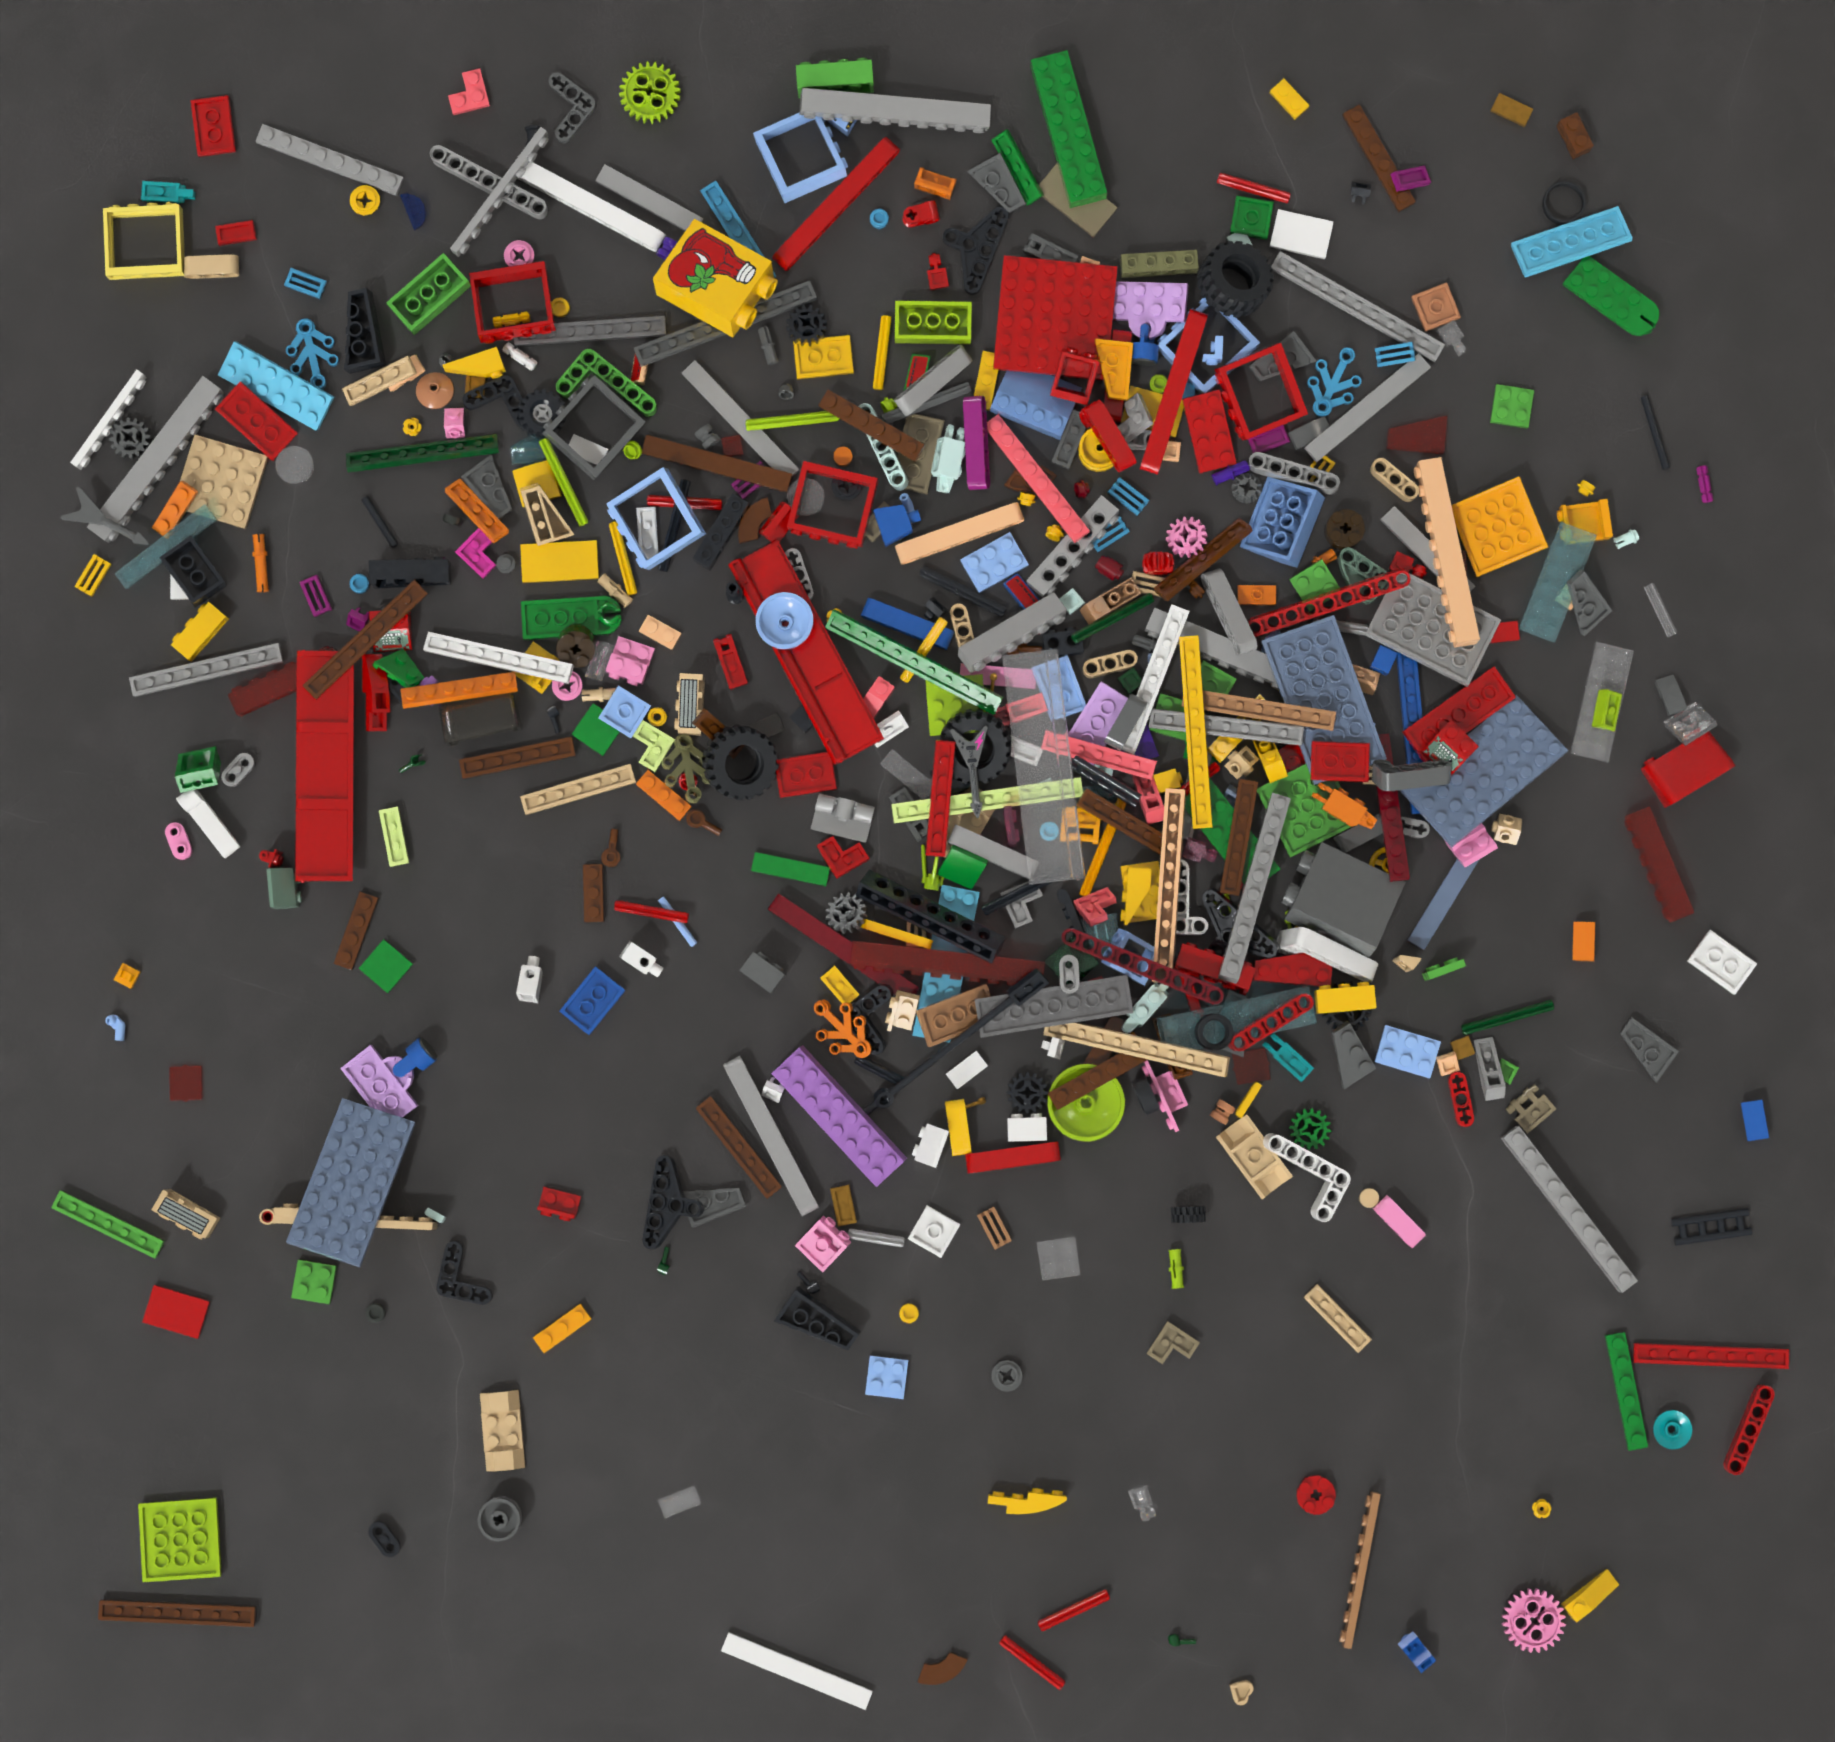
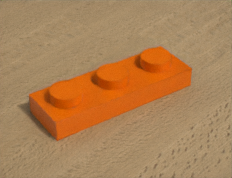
(175, 508)
(663, 795)

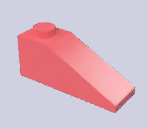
(878, 695)
(1150, 800)

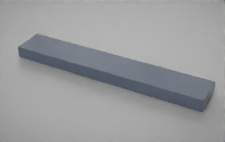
(1440, 904)

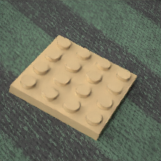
(224, 479)

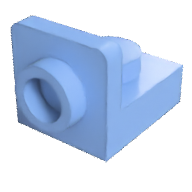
(1217, 349)

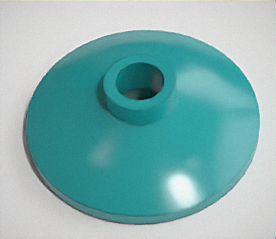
(1681, 1433)

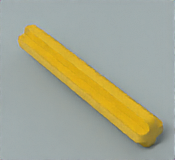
(882, 352)
(623, 559)
(927, 645)

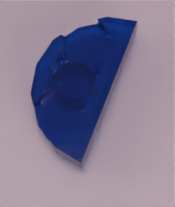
(415, 209)

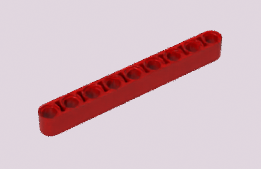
(836, 203)
(1173, 391)
(1335, 595)

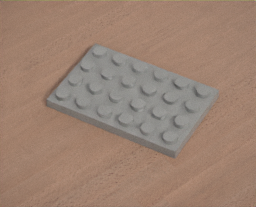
(1415, 626)

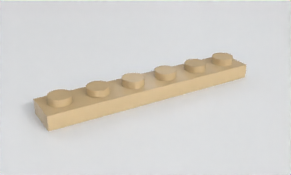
(578, 789)

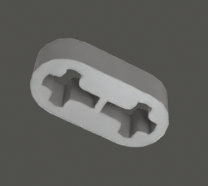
(1415, 823)

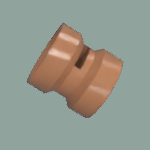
(1221, 1116)

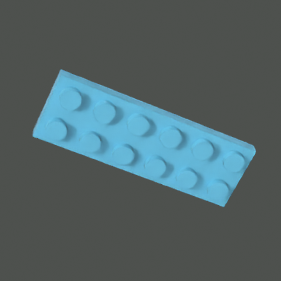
(1571, 241)
(276, 385)

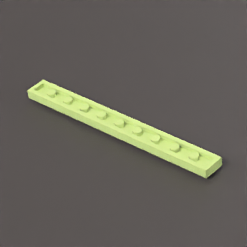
(961, 803)

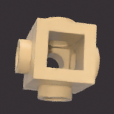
(1241, 762)
(1507, 829)

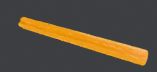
(1099, 855)

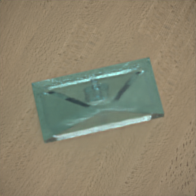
(527, 451)

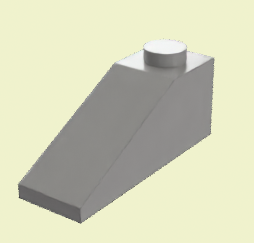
(1489, 1069)

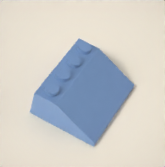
(1028, 401)
(1283, 521)

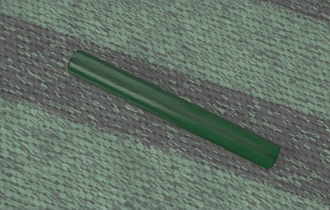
(1112, 618)
(1507, 1017)

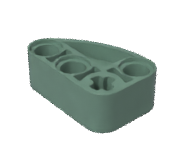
(1352, 574)

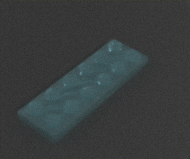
(1551, 593)

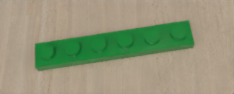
(1626, 1391)

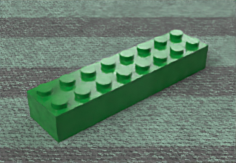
(1068, 129)

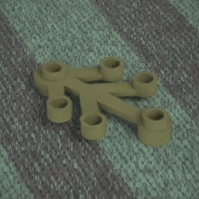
(686, 765)

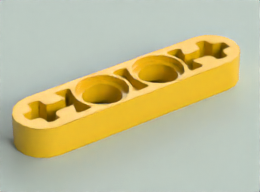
(897, 934)

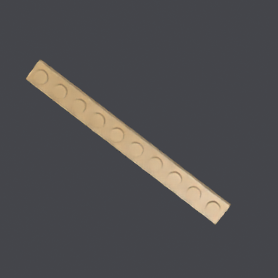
(1141, 1047)

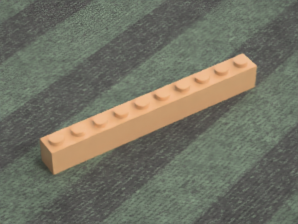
(1447, 552)
(1169, 879)

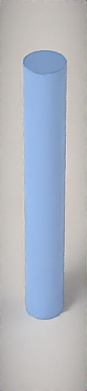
(682, 928)

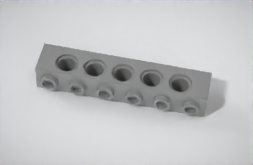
(1036, 581)

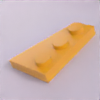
(1115, 366)

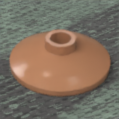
(437, 398)

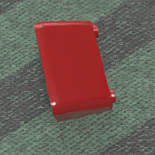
(1686, 768)

